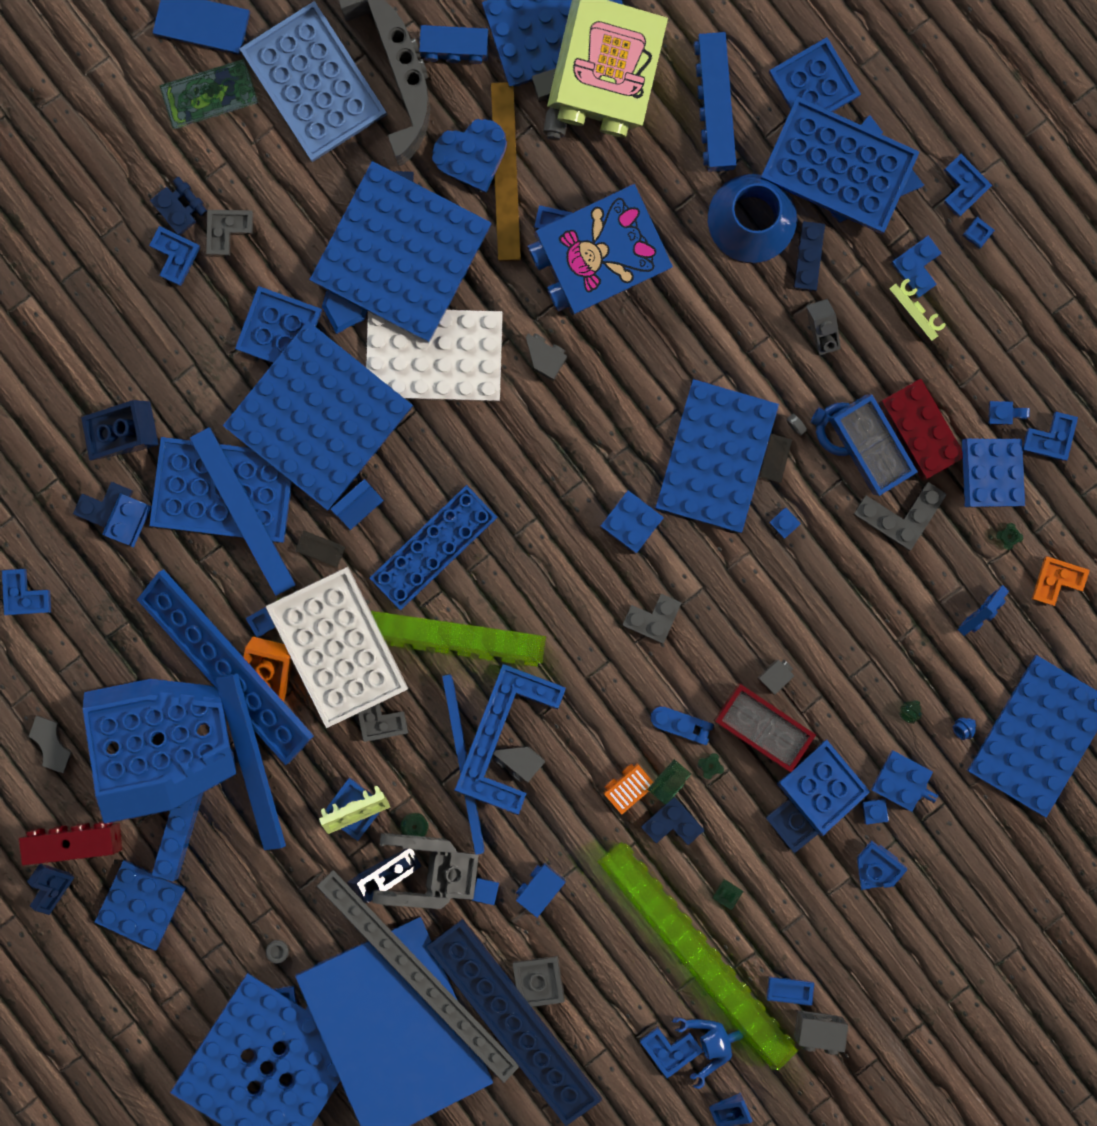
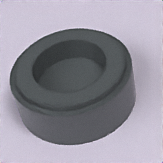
(796, 424)
(277, 951)

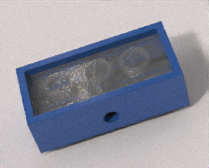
(872, 445)

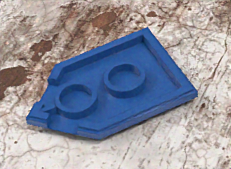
(342, 312)

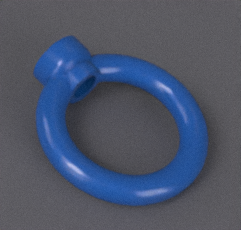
(820, 420)

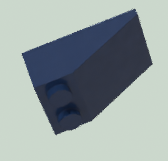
(120, 430)

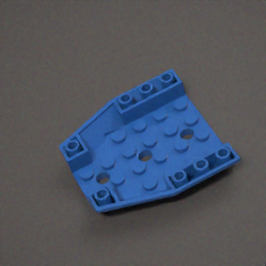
(147, 776)

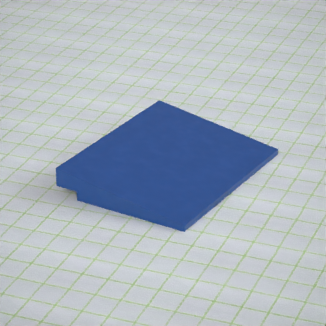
(385, 1039)

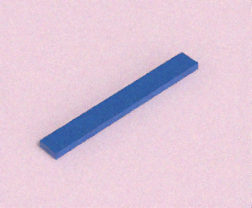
(242, 511)
(462, 756)
(250, 761)

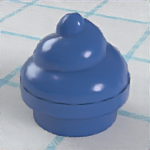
(964, 728)

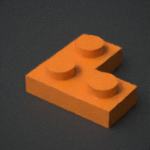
(1053, 575)

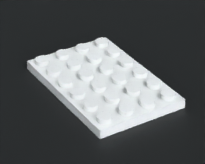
(455, 365)
(337, 647)

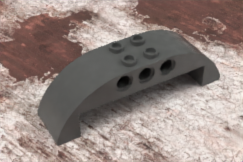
(415, 97)

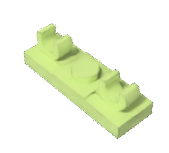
(916, 310)
(354, 811)

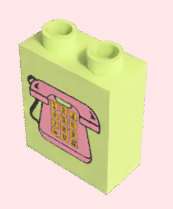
(607, 65)

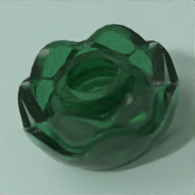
(414, 819)

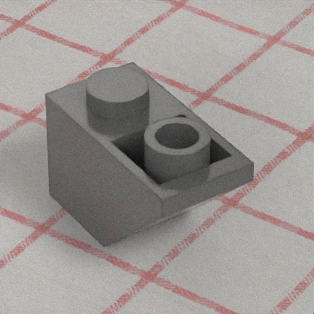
(823, 326)
(545, 359)
(521, 760)

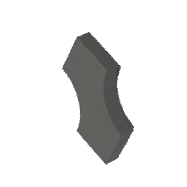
(55, 754)

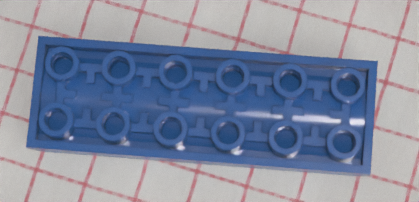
(433, 547)

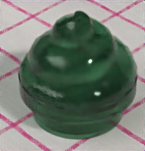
(911, 711)

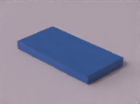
(202, 24)

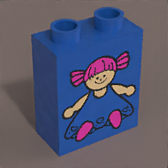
(599, 251)

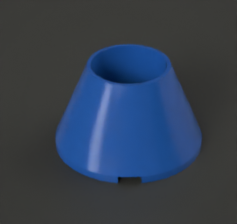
(741, 242)

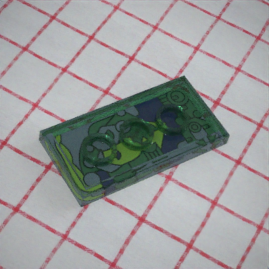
(208, 94)

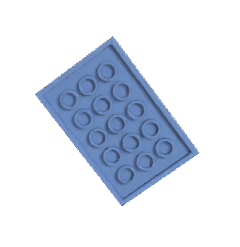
(313, 81)

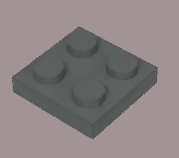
(539, 980)

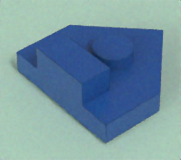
(878, 867)

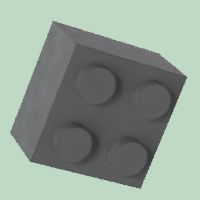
(821, 1032)

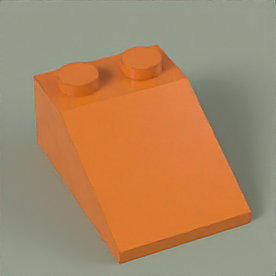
(271, 662)

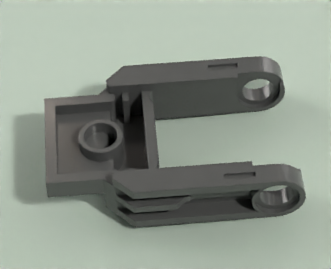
(449, 873)

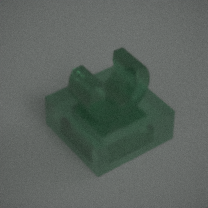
(727, 894)

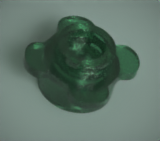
(1003, 536)
(709, 772)

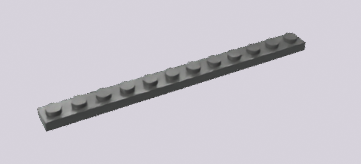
(417, 976)

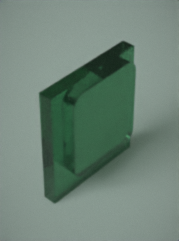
(669, 782)

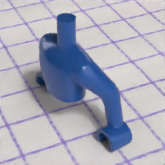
(714, 1043)

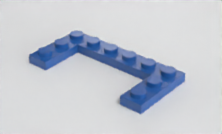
(472, 779)

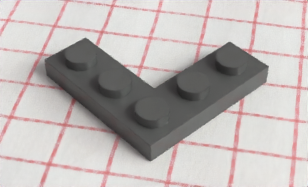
(900, 530)

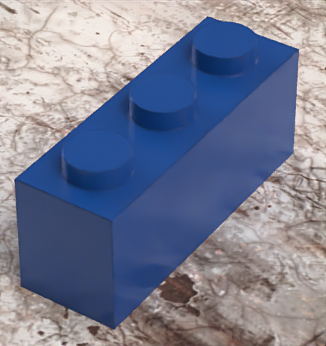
(453, 44)

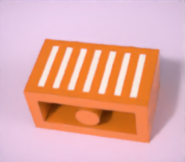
(629, 788)

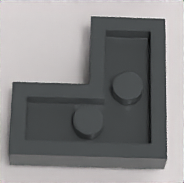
(221, 226)
(656, 624)
(380, 726)

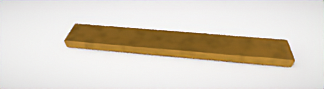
(506, 175)

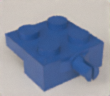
(903, 781)

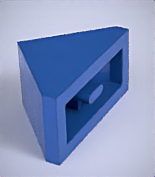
(731, 1111)

